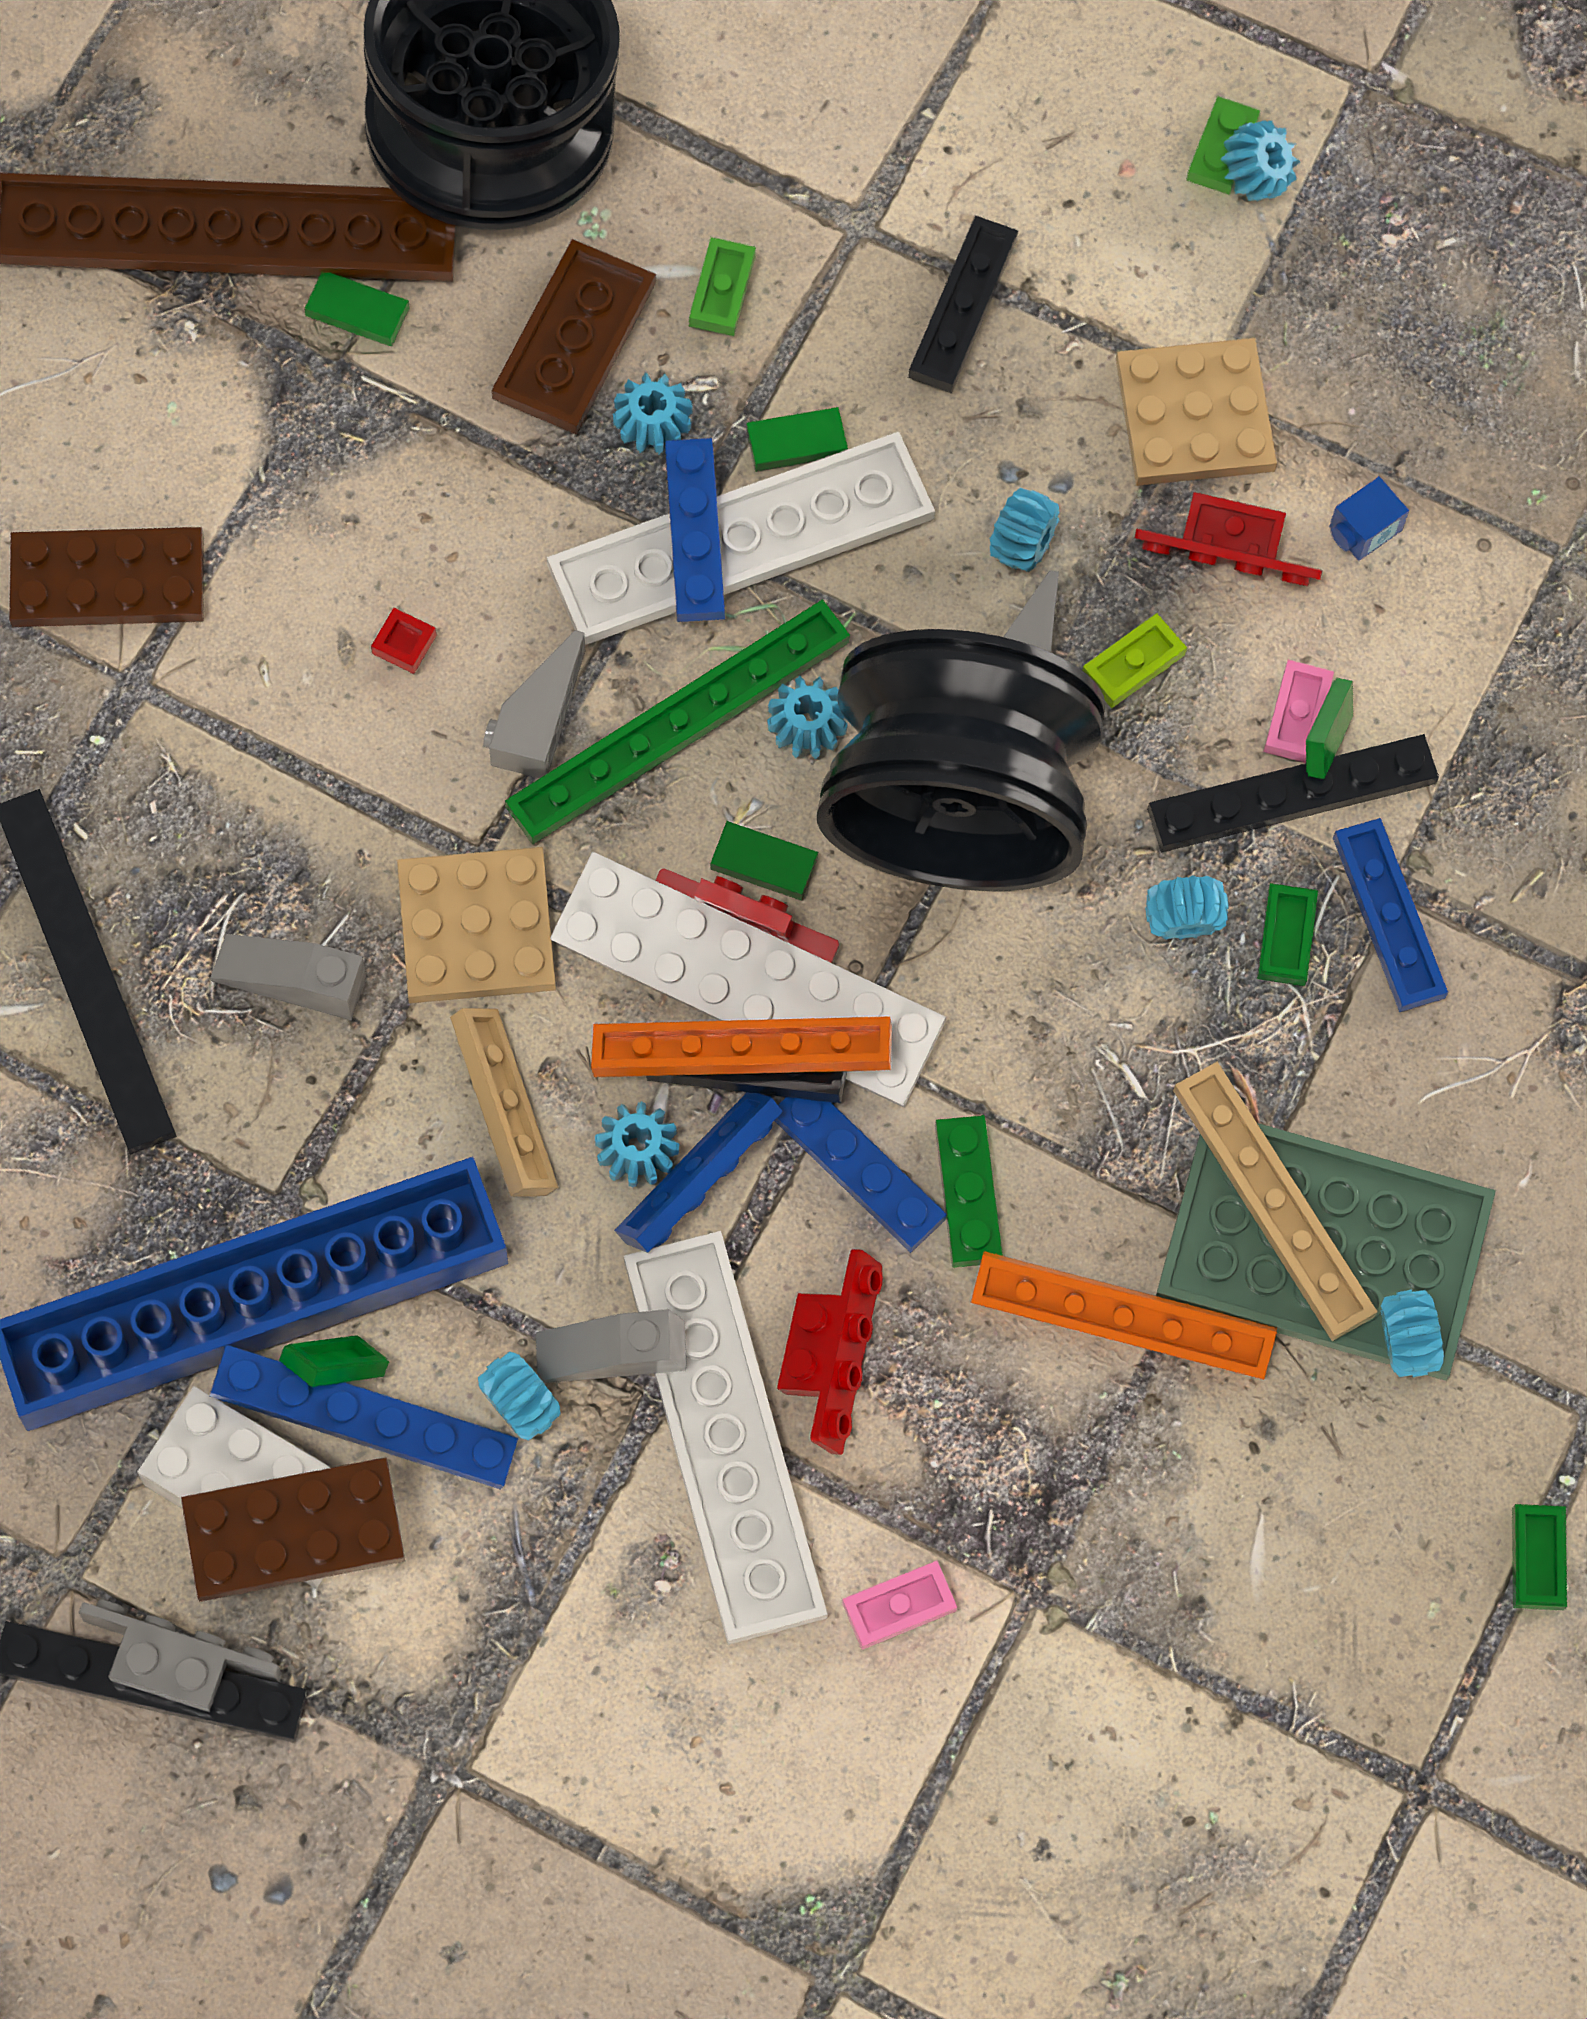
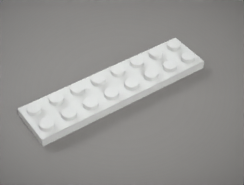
(761, 533)
(732, 967)
(728, 1444)

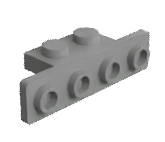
(172, 1663)

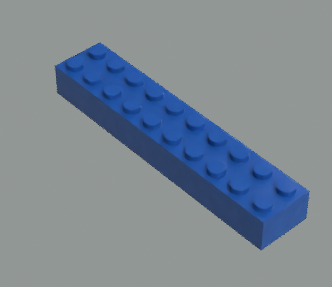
(249, 1293)

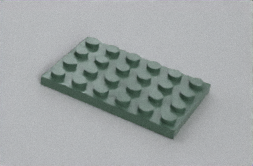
(1386, 1219)

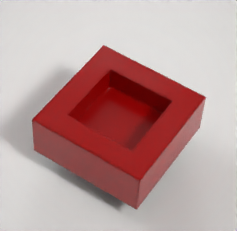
(403, 640)

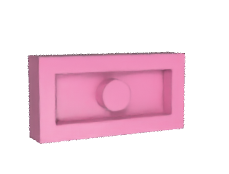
(1296, 709)
(899, 1605)

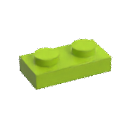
(1135, 659)

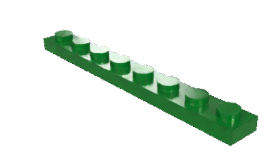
(677, 721)

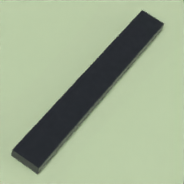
(85, 972)

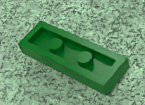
(967, 1189)

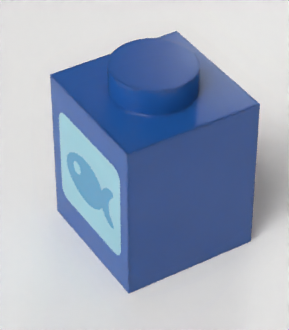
(1368, 519)

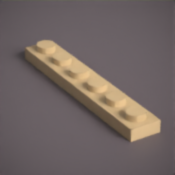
(1275, 1201)

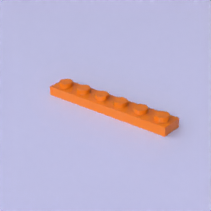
(742, 1046)
(1124, 1315)

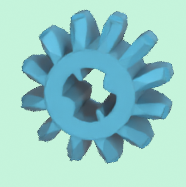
(1260, 160)
(636, 409)
(1024, 529)
(792, 725)
(1186, 907)
(625, 1157)
(1412, 1333)
(519, 1395)

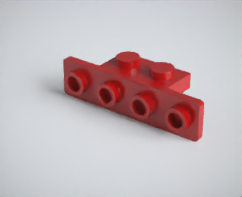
(1232, 532)
(765, 915)
(829, 1347)

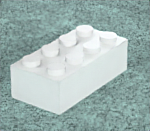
(218, 1449)

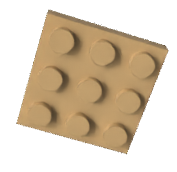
(1195, 411)
(476, 925)

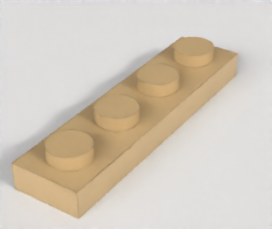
(504, 1102)

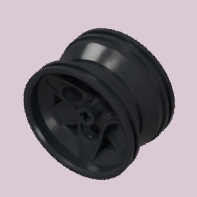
(961, 760)

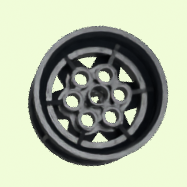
(483, 126)

